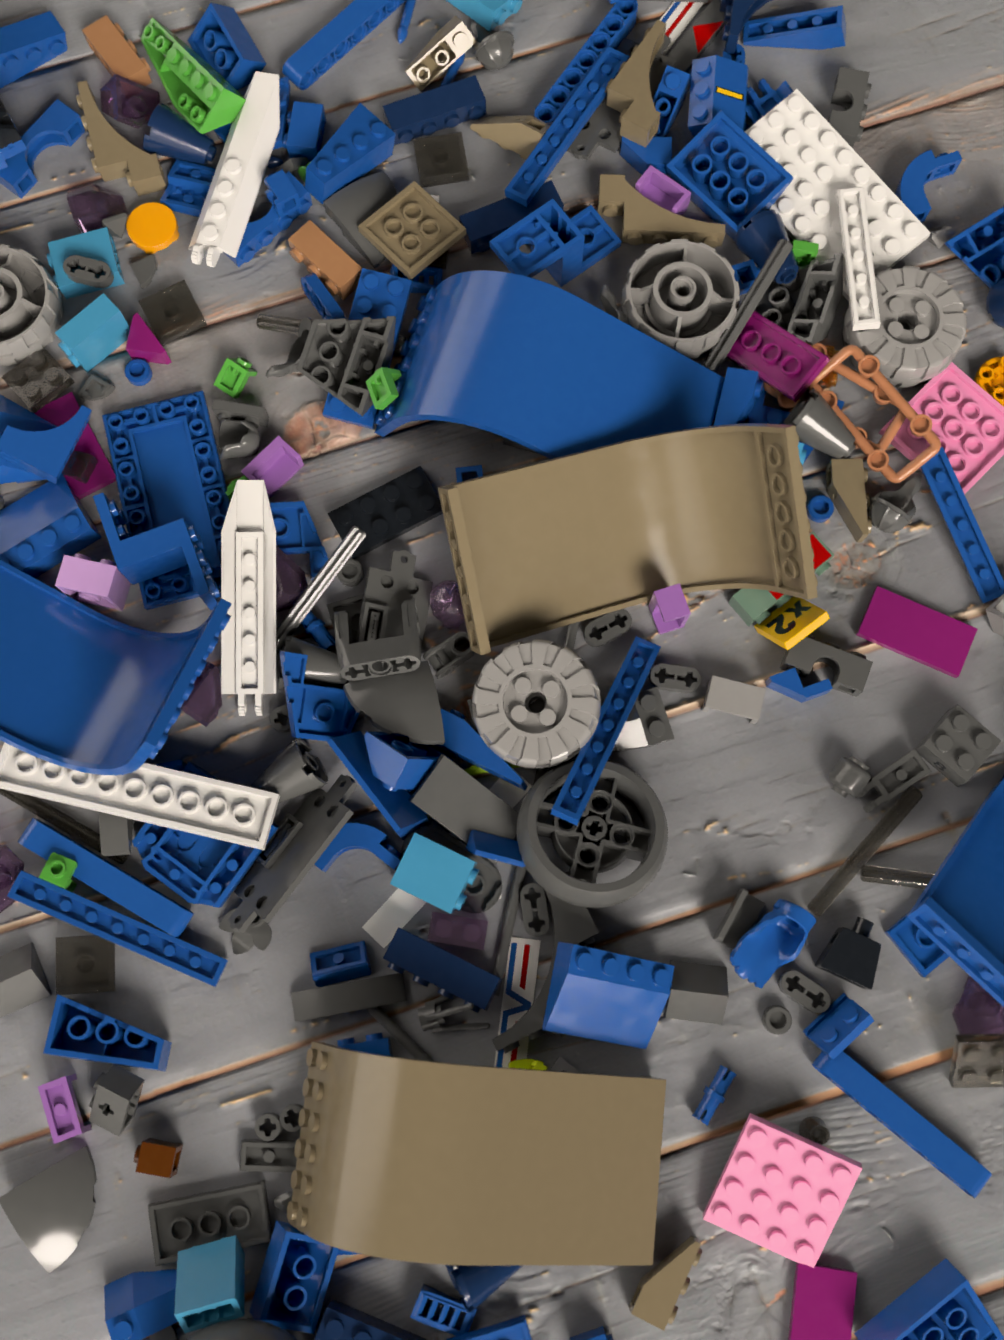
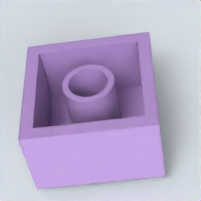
(93, 581)

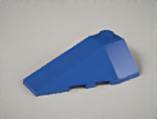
(140, 1304)

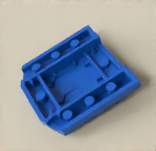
(195, 865)

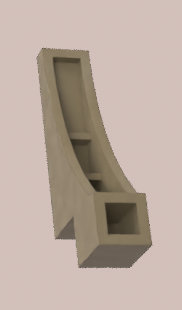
(631, 89)
(113, 153)
(647, 222)

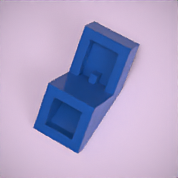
(790, 685)

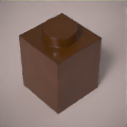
(158, 1157)

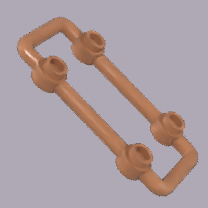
(878, 396)
(919, 424)

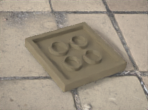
(412, 230)

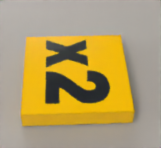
(792, 622)

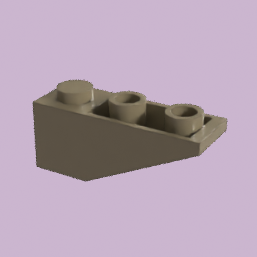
(440, 53)
(512, 132)
(847, 491)
(662, 1285)

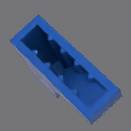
(44, 451)

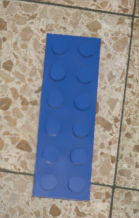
(375, 297)

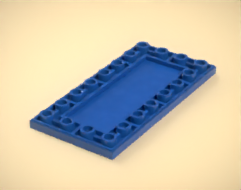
(169, 472)

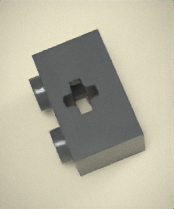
(115, 1099)

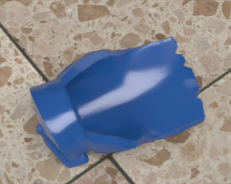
(772, 942)

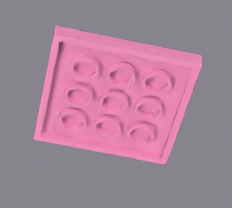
(963, 419)
(782, 1191)

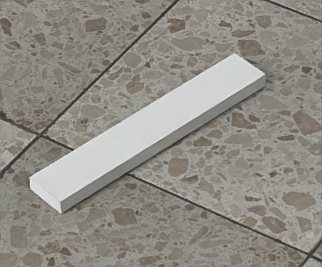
(858, 259)

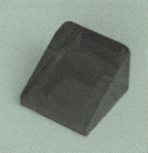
(80, 466)

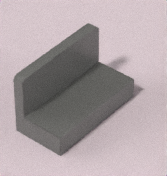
(738, 919)

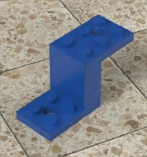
(555, 243)
(157, 550)

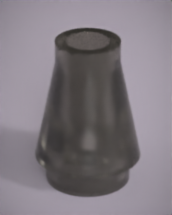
(810, 1125)

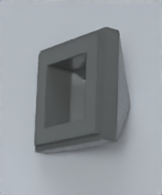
(116, 224)

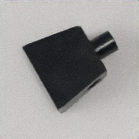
(852, 954)

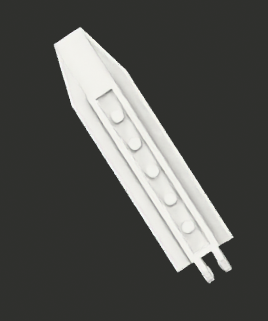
(239, 172)
(250, 587)

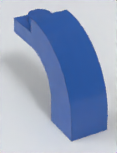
(919, 172)
(359, 837)

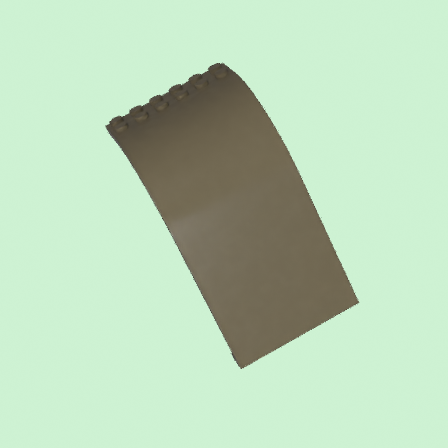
(625, 521)
(476, 1162)

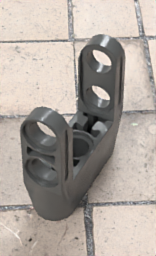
(382, 655)

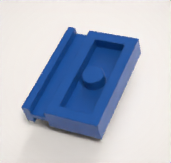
(838, 1026)

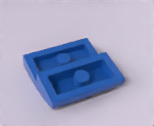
(187, 187)

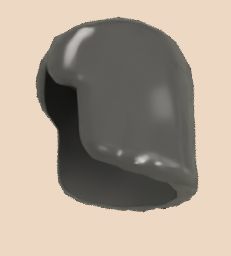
(238, 439)

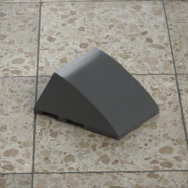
(808, 302)
(345, 355)

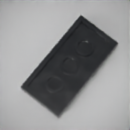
(388, 510)

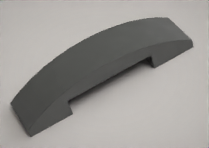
(348, 997)

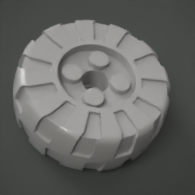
(681, 296)
(28, 306)
(918, 326)
(529, 673)

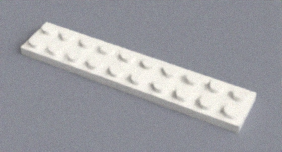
(149, 796)

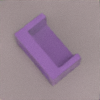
(663, 191)
(274, 465)
(669, 609)
(62, 1109)

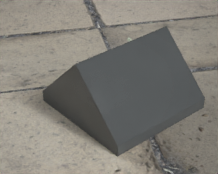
(21, 980)
(698, 993)

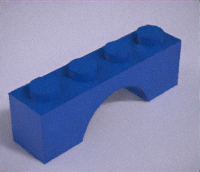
(54, 127)
(262, 231)

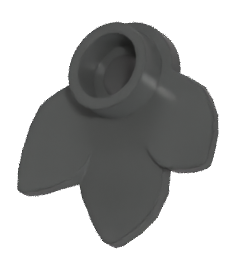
(257, 934)

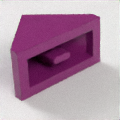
(143, 343)

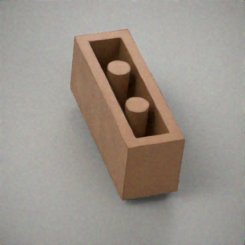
(115, 52)
(325, 259)

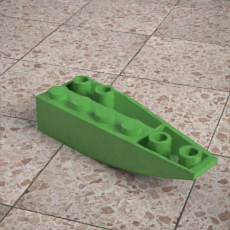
(190, 81)

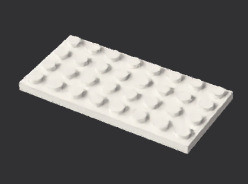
(820, 166)

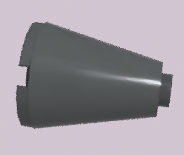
(821, 427)
(321, 664)
(292, 772)

